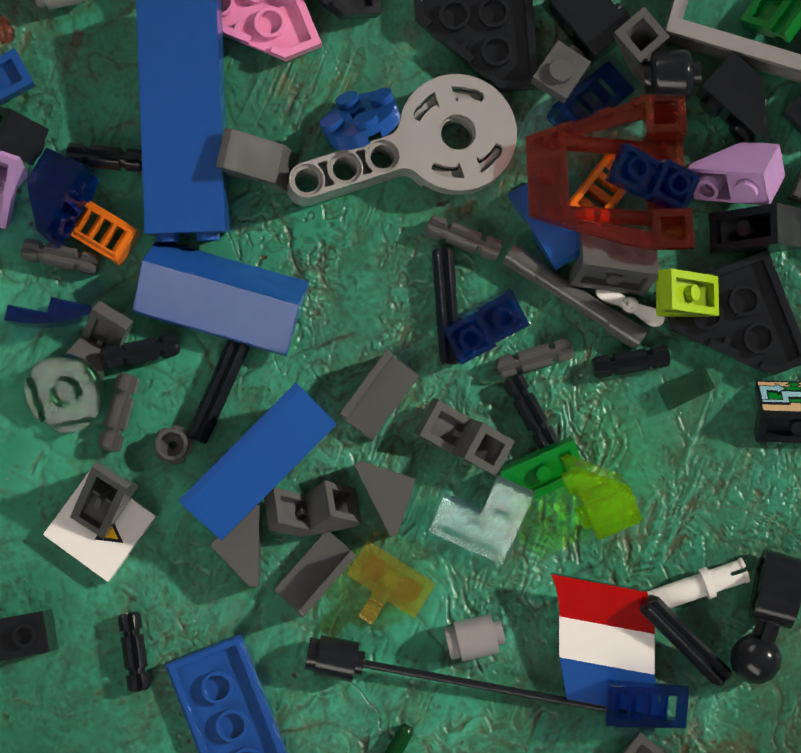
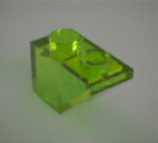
(603, 497)

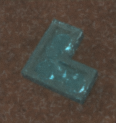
(487, 529)

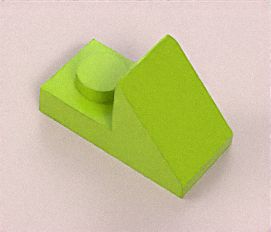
(686, 294)

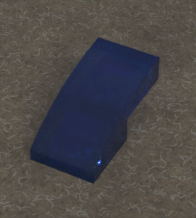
(59, 314)

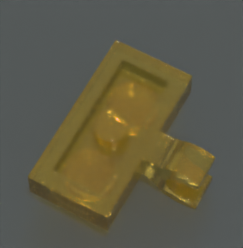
(389, 582)

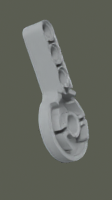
(419, 145)

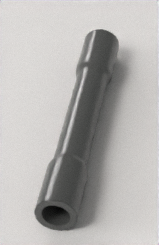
(611, 320)

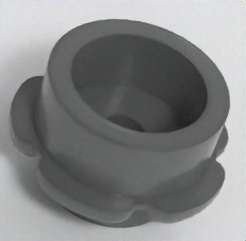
(165, 437)

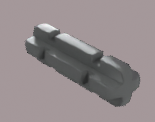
(463, 238)
(61, 257)
(534, 358)
(118, 412)

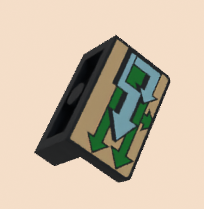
(778, 411)

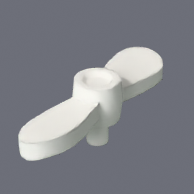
(630, 306)

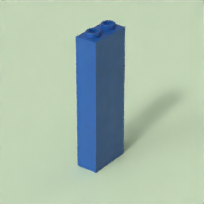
(182, 118)

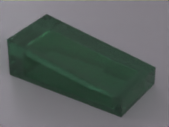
(686, 388)

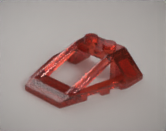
(661, 138)

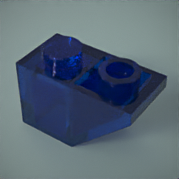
(58, 194)

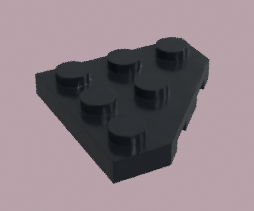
(486, 35)
(753, 318)

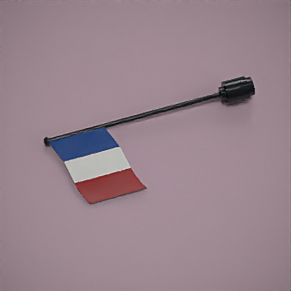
(598, 641)

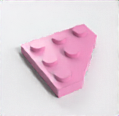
(271, 26)

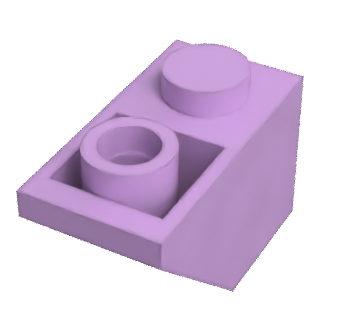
(740, 174)

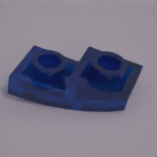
(652, 179)
(485, 325)

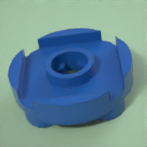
(359, 117)

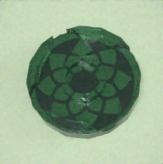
(64, 392)

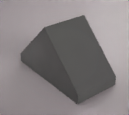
(388, 491)
(102, 499)
(243, 548)

